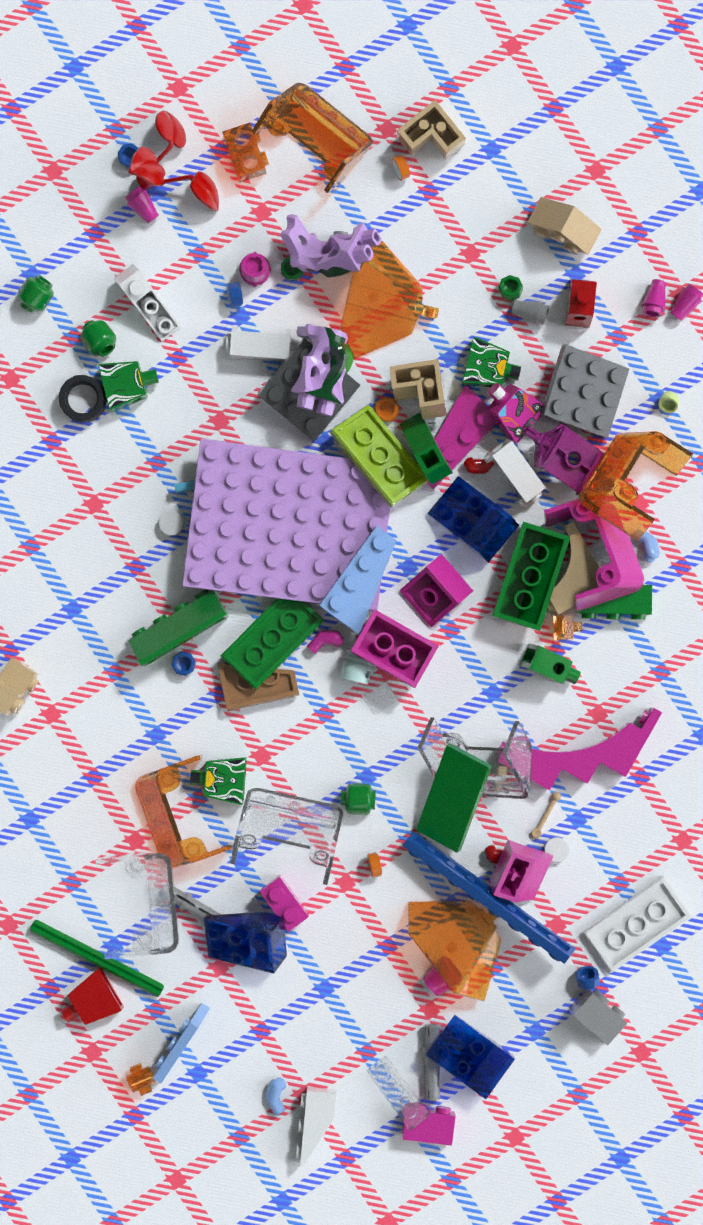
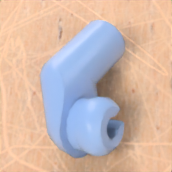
(651, 547)
(273, 1093)

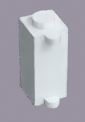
(258, 345)
(516, 471)

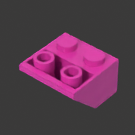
(519, 872)

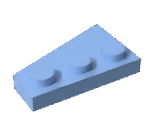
(177, 1045)

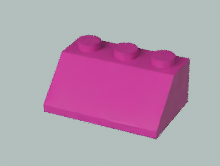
(394, 648)

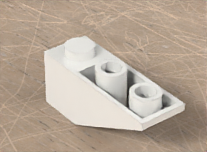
(147, 302)
(319, 1114)

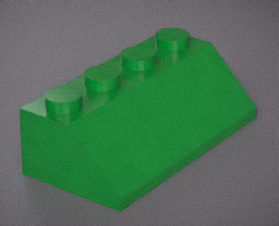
(530, 576)
(177, 628)

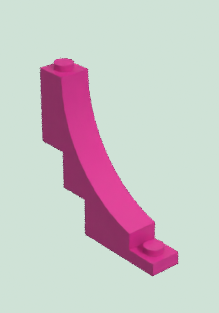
(614, 752)

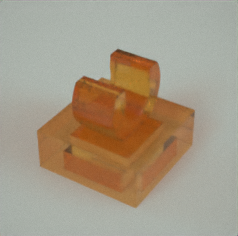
(565, 627)

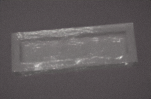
(398, 1092)

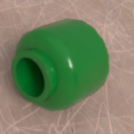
(35, 293)
(98, 338)
(358, 799)

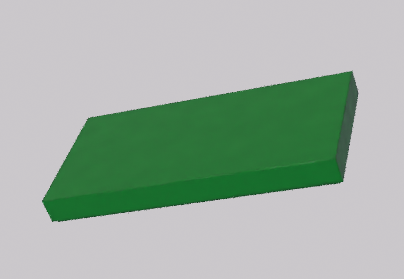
(271, 640)
(453, 797)

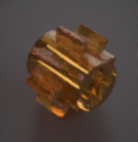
(140, 1079)

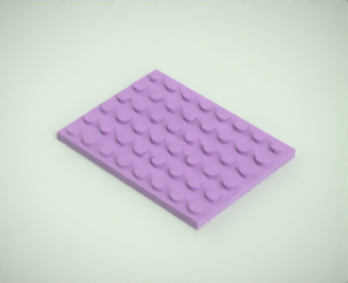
(277, 521)

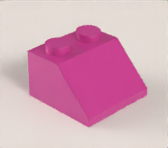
(436, 590)

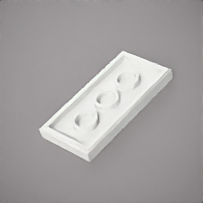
(637, 924)

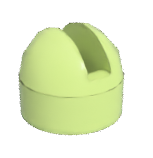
(669, 402)

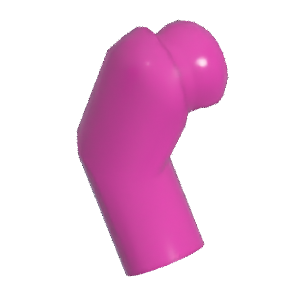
(325, 637)

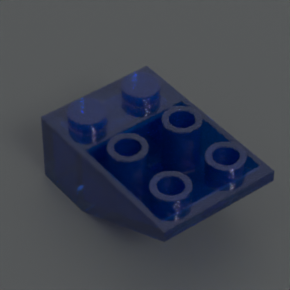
(473, 519)
(247, 939)
(470, 1056)

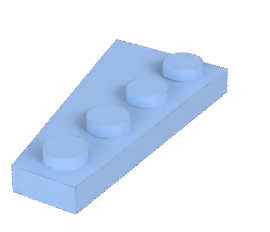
(357, 585)

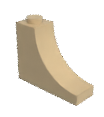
(579, 573)

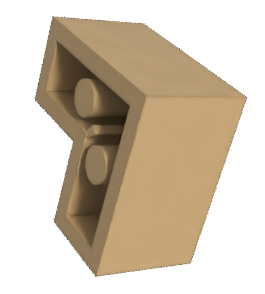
(434, 126)
(565, 225)
(423, 382)
(14, 684)

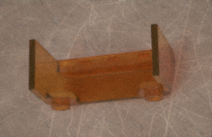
(318, 128)
(613, 497)
(162, 825)

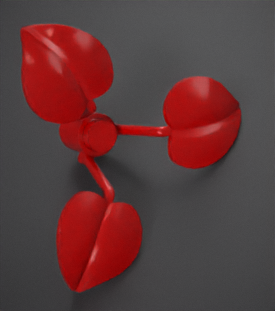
(151, 173)

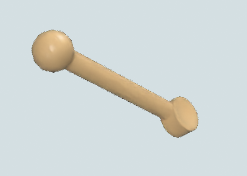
(536, 832)

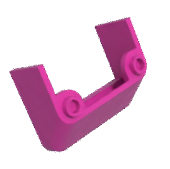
(613, 579)

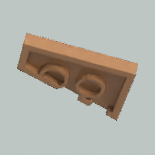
(240, 694)

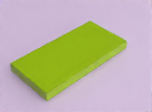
(379, 455)

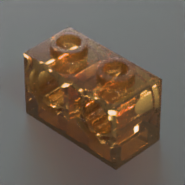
(240, 153)

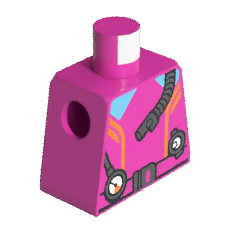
(513, 410)

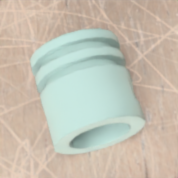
(356, 669)

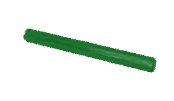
(96, 958)

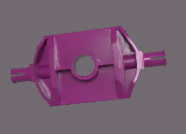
(552, 455)

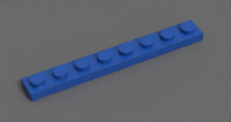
(481, 892)

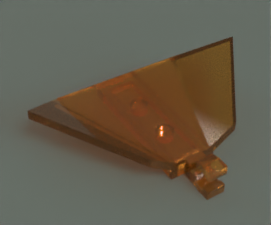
(382, 303)
(457, 942)

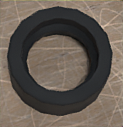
(80, 380)

